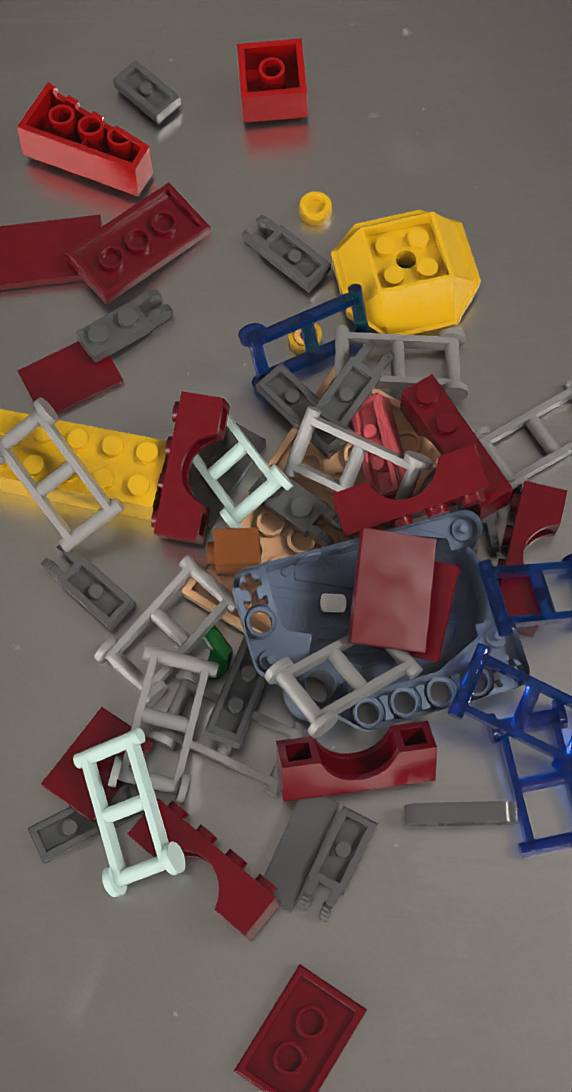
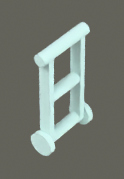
(275, 478)
(169, 855)

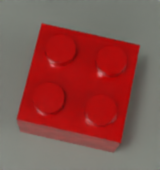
(272, 80)

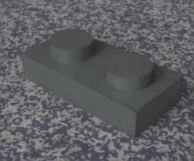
(147, 91)

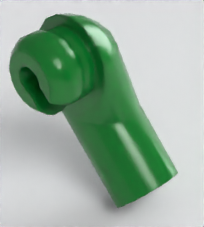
(220, 651)

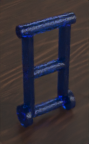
(256, 334)
(536, 572)
(460, 705)
(557, 720)

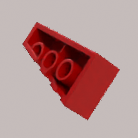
(82, 143)

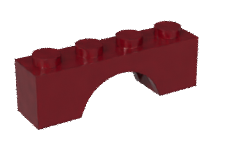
(438, 420)
(198, 423)
(457, 480)
(537, 516)
(400, 758)
(241, 898)

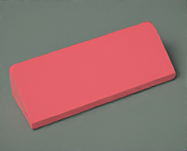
(377, 423)

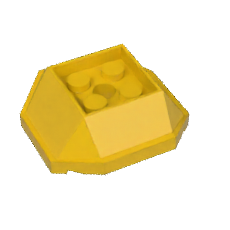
(416, 298)

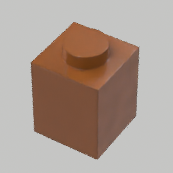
(234, 550)

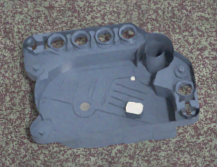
(314, 589)

